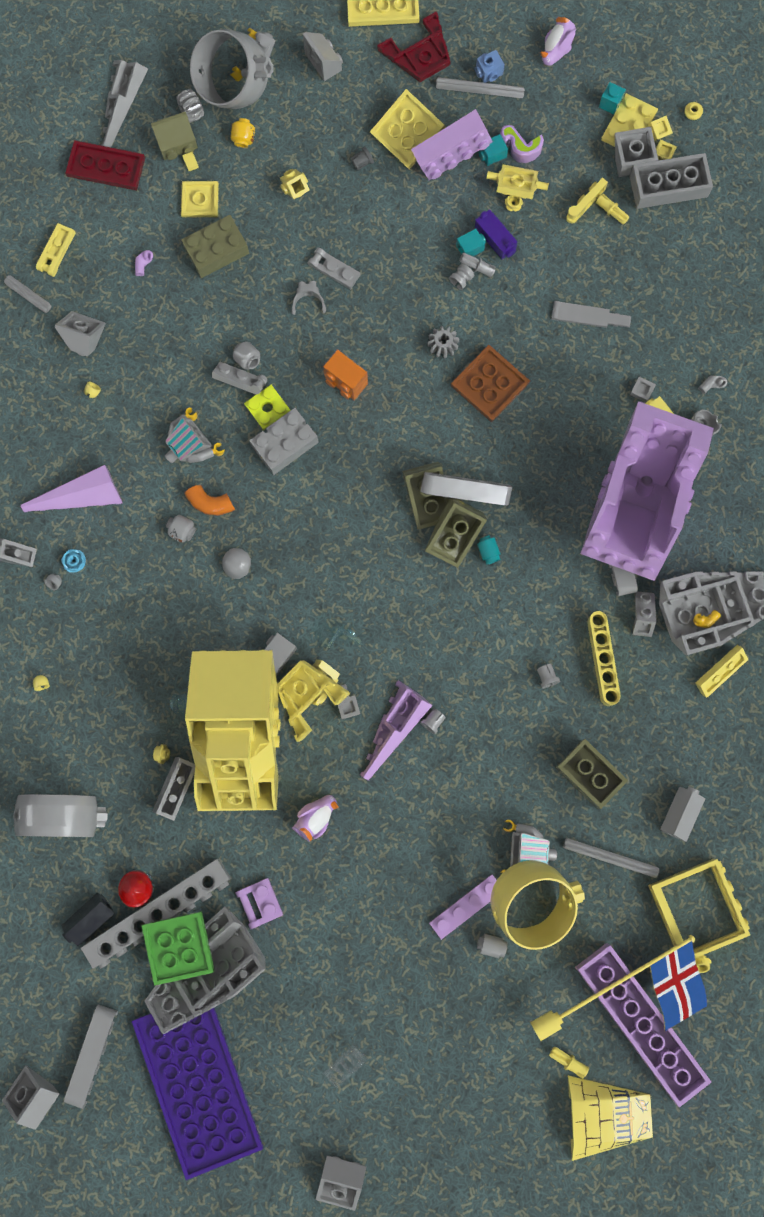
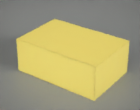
(190, 161)

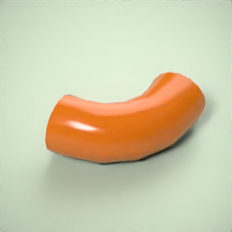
(206, 504)

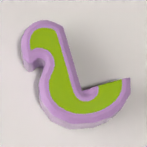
(518, 148)

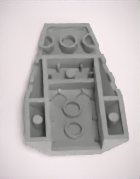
(732, 594)
(235, 963)

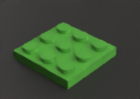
(178, 948)

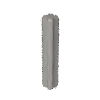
(27, 294)

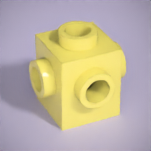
(299, 184)

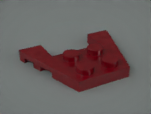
(423, 57)

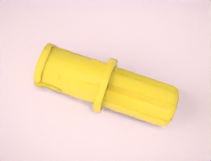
(612, 208)
(569, 1062)

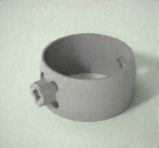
(203, 58)
(58, 815)

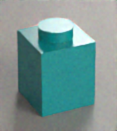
(612, 98)
(495, 151)
(471, 243)

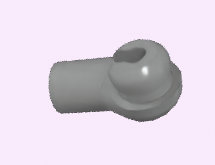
(712, 382)

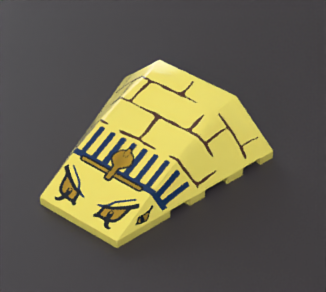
(606, 1117)

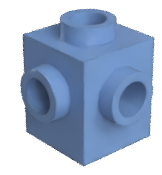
(489, 66)

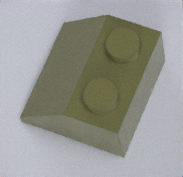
(174, 136)

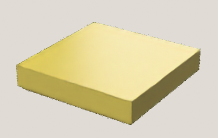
(199, 199)

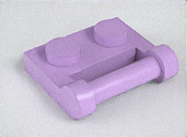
(265, 900)

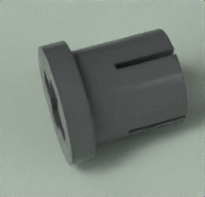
(362, 158)

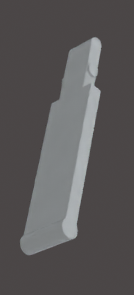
(588, 315)

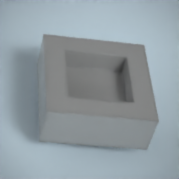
(642, 389)

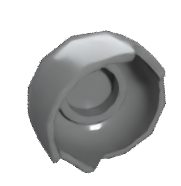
(708, 418)
(236, 563)

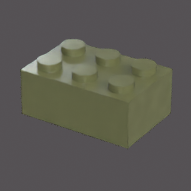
(215, 246)
(591, 774)

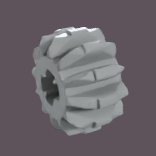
(191, 104)
(436, 343)

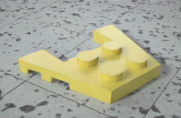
(301, 689)

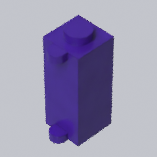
(496, 234)

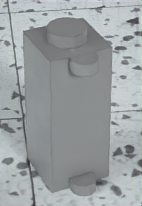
(683, 813)

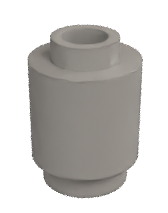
(492, 946)

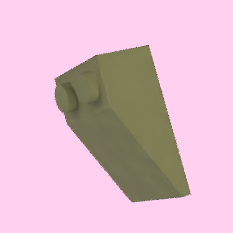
(425, 507)
(455, 532)

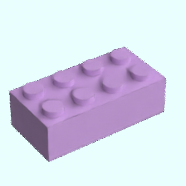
(452, 145)

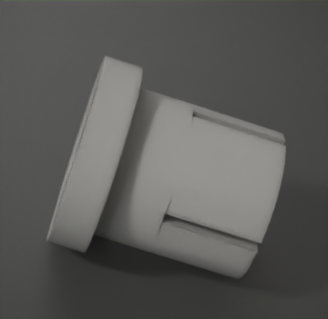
(547, 676)
(433, 721)

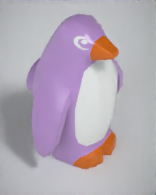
(558, 41)
(315, 817)

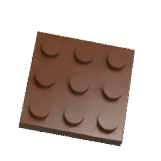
(490, 383)

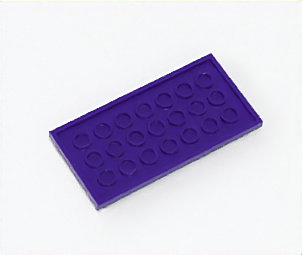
(199, 1092)

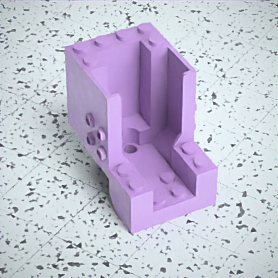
(647, 491)

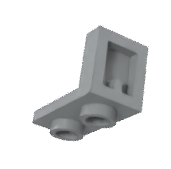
(645, 614)

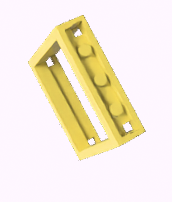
(726, 889)

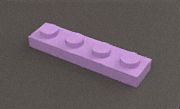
(463, 908)

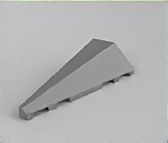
(123, 91)

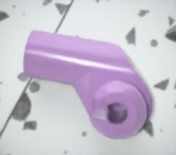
(141, 261)

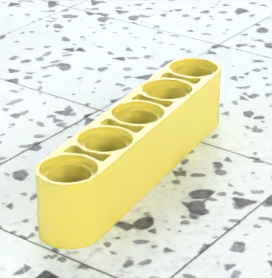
(606, 649)

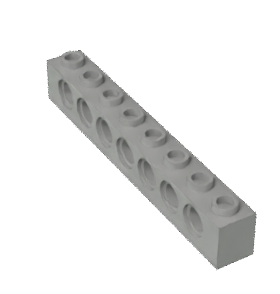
(94, 949)

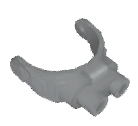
(305, 290)

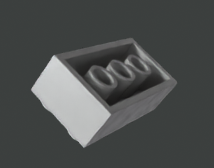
(671, 180)

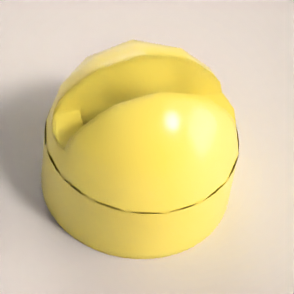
(92, 389)
(39, 681)

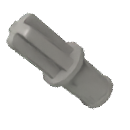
(477, 264)

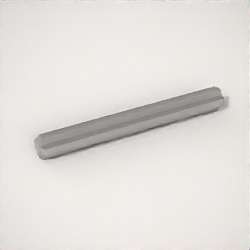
(480, 87)
(610, 857)

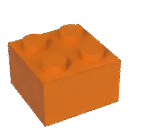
(345, 375)

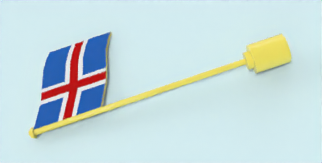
(674, 982)

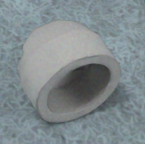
(55, 579)

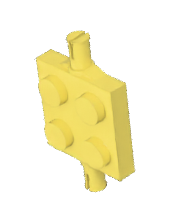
(517, 181)

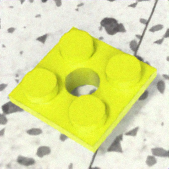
(267, 396)

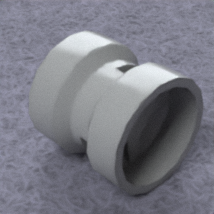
(462, 275)

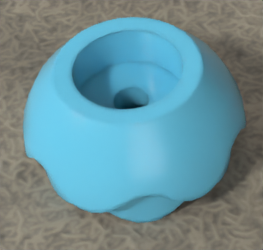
(69, 556)

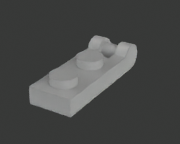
(334, 268)
(239, 378)

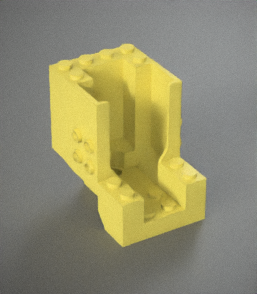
(233, 729)

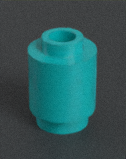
(489, 550)

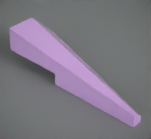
(87, 490)
(402, 717)

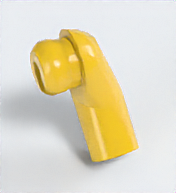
(706, 622)

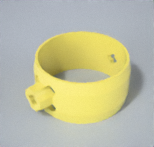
(556, 924)

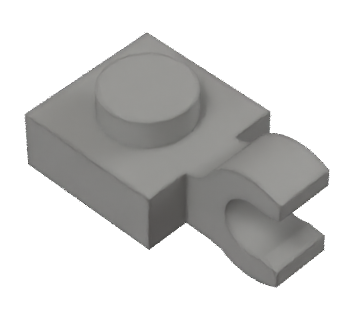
(348, 706)

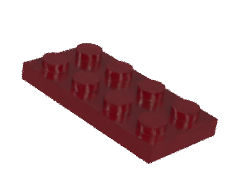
(105, 165)

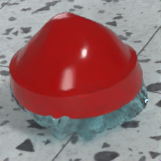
(136, 888)

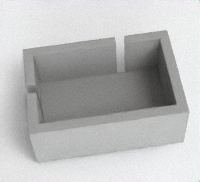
(284, 441)

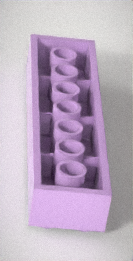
(643, 1026)

